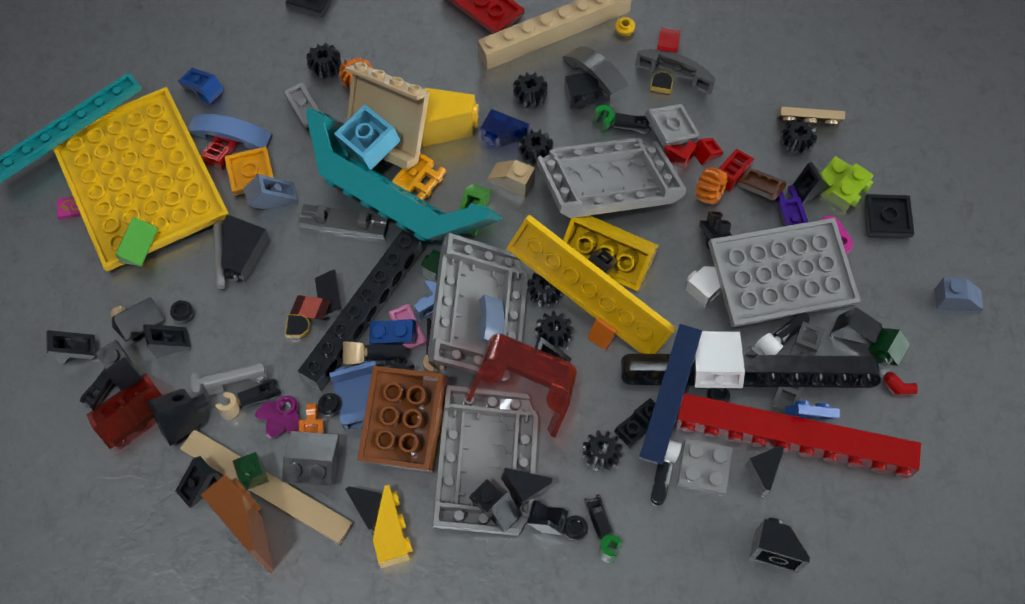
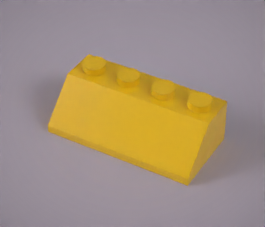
(633, 253)

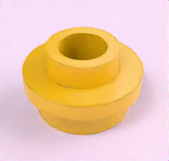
(625, 26)

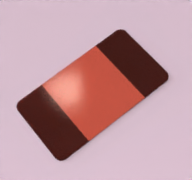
(310, 307)

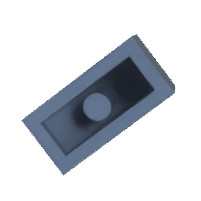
(269, 192)
(958, 295)

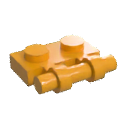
(412, 177)

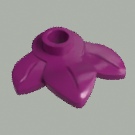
(277, 418)

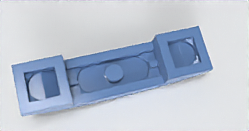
(229, 128)

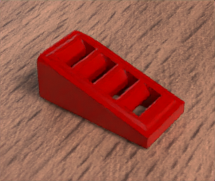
(218, 161)
(738, 170)

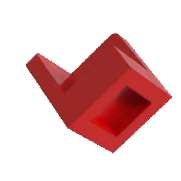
(680, 155)

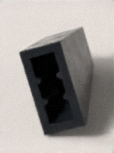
(241, 247)

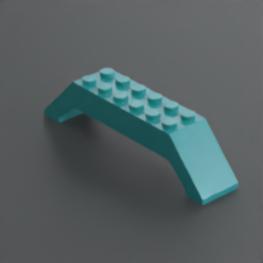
(384, 195)

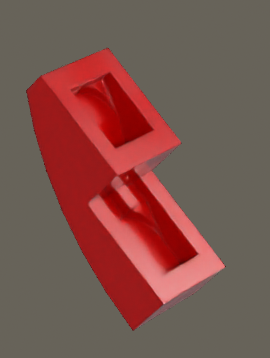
(668, 40)

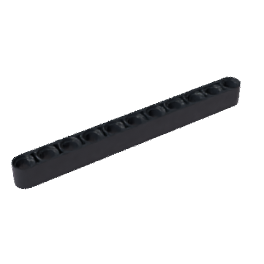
(769, 370)

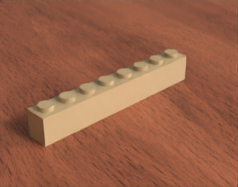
(548, 29)

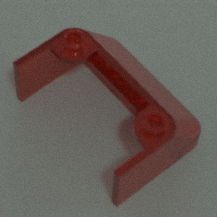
(531, 363)

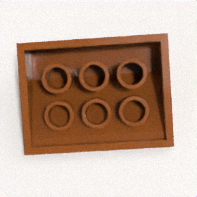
(403, 418)
(241, 516)

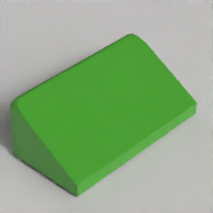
(136, 242)

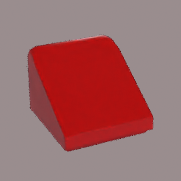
(707, 150)

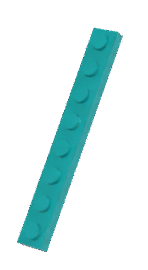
(67, 125)

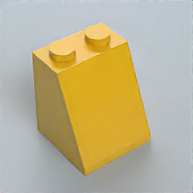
(449, 117)

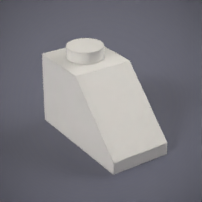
(704, 285)

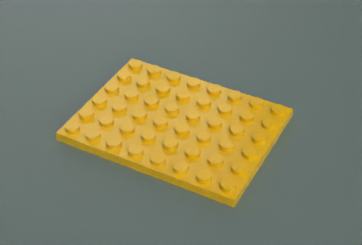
(140, 167)

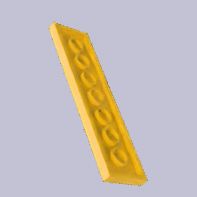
(589, 287)

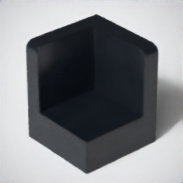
(547, 519)

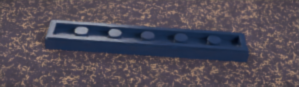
(670, 394)

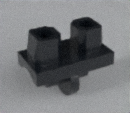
(715, 227)

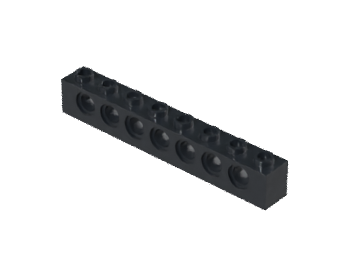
(361, 310)

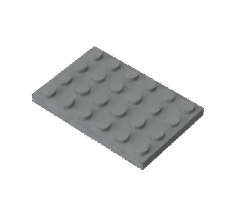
(783, 272)

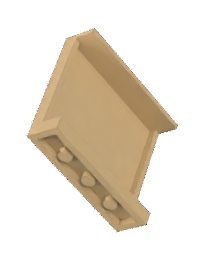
(397, 103)

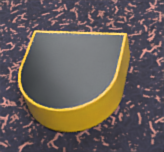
(662, 82)
(297, 326)

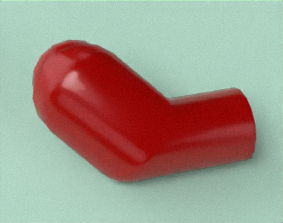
(897, 386)

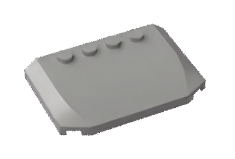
(610, 177)
(464, 275)
(476, 445)

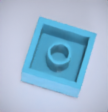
(367, 137)

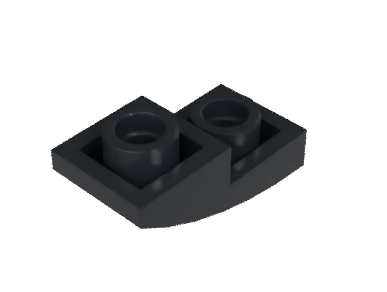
(636, 425)

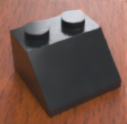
(311, 458)
(778, 546)

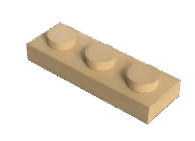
(830, 117)

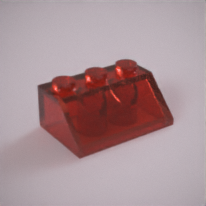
(124, 413)

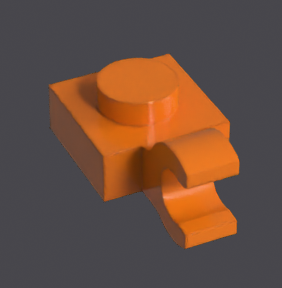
(312, 423)

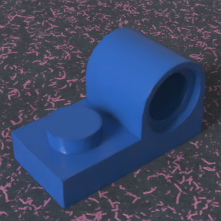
(203, 84)

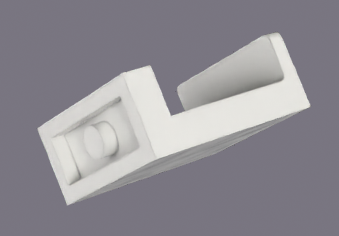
(719, 360)

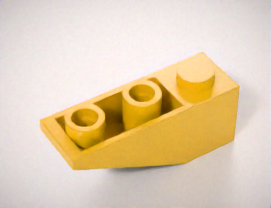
(388, 535)

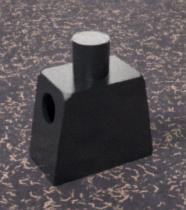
(177, 414)

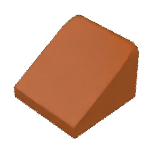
(602, 334)

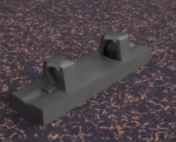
(343, 221)

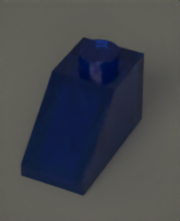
(502, 129)

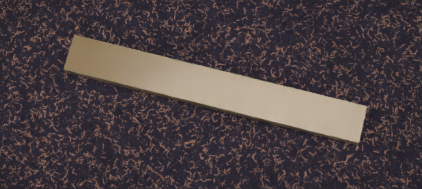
(274, 492)

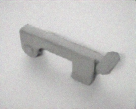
(214, 382)

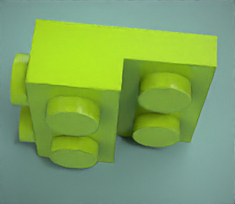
(845, 183)

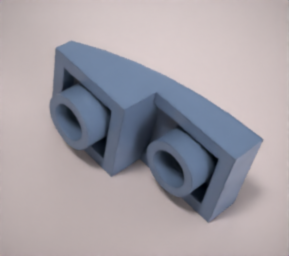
(492, 319)

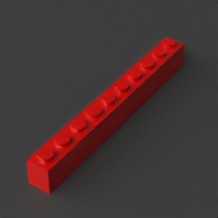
(799, 435)

